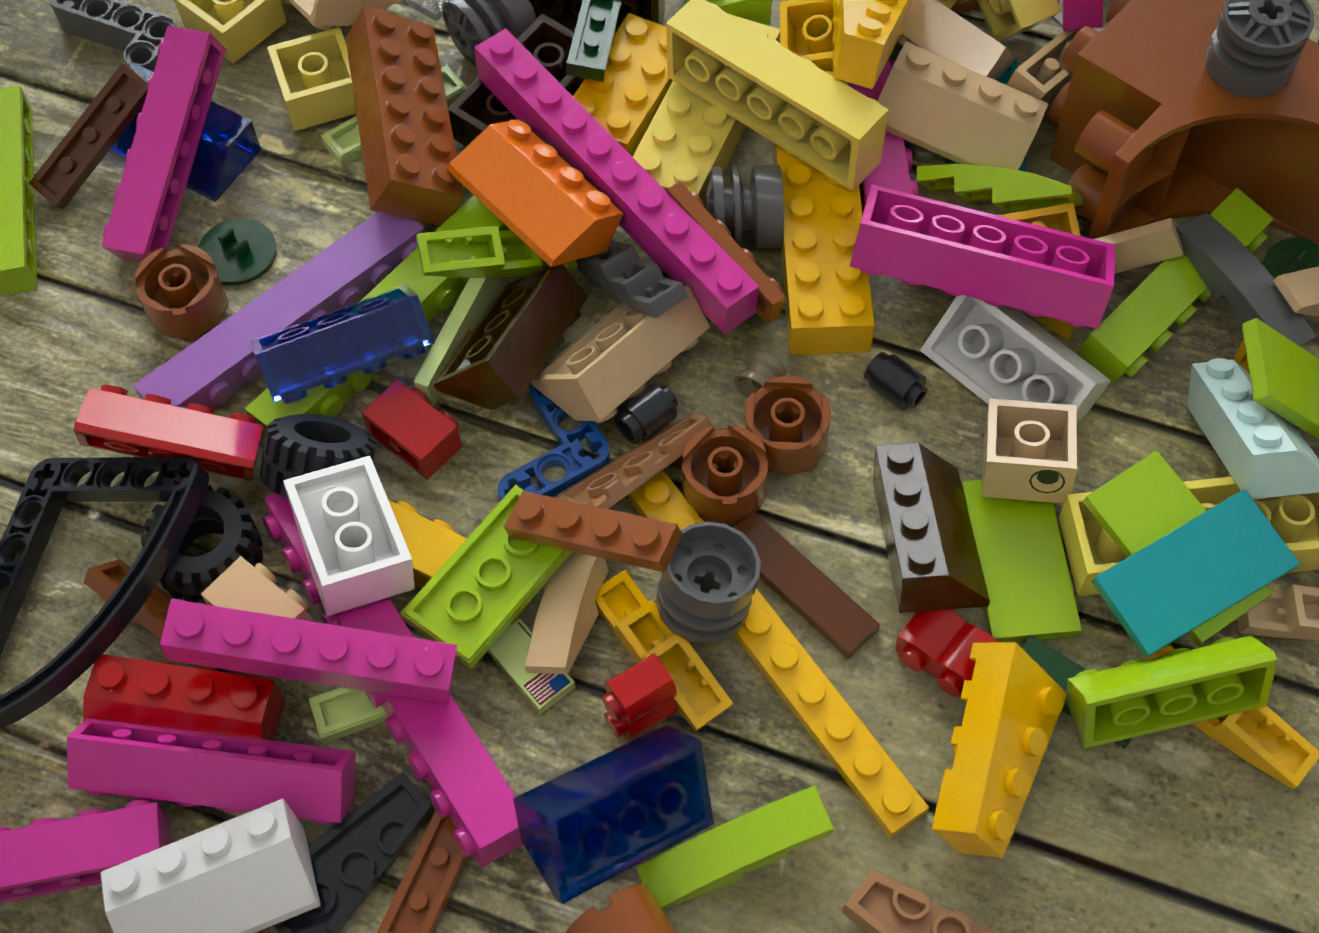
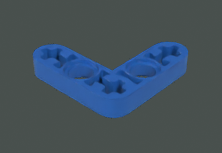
(568, 455)

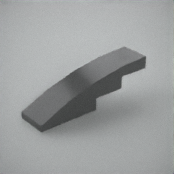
(1240, 277)
(632, 280)

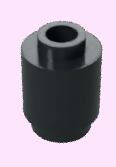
(896, 381)
(647, 413)

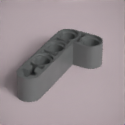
(116, 25)

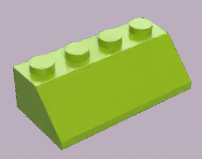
(1171, 690)

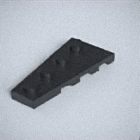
(358, 854)

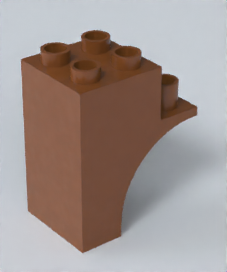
(1166, 140)

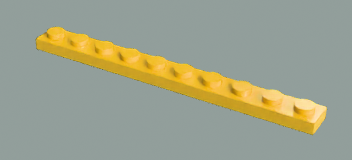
(804, 687)

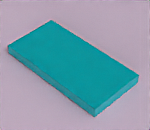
(1195, 573)

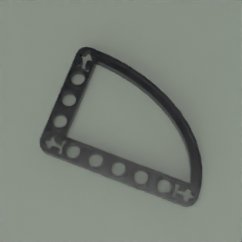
(48, 488)

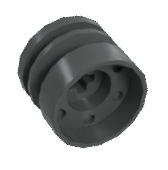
(478, 20)
(1258, 45)
(750, 206)
(708, 583)

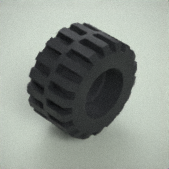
(309, 444)
(216, 514)

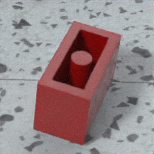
(413, 428)

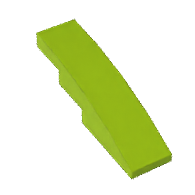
(1007, 188)
(478, 254)
(736, 848)

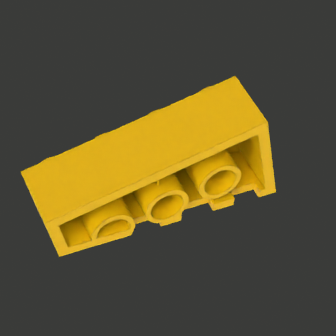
(865, 37)
(996, 749)

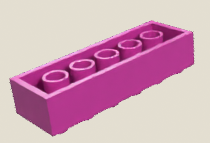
(985, 257)

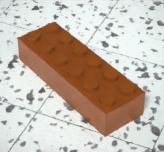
(402, 117)

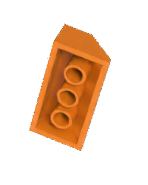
(536, 193)

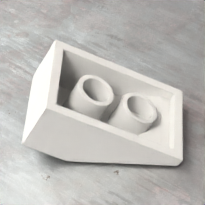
(350, 535)

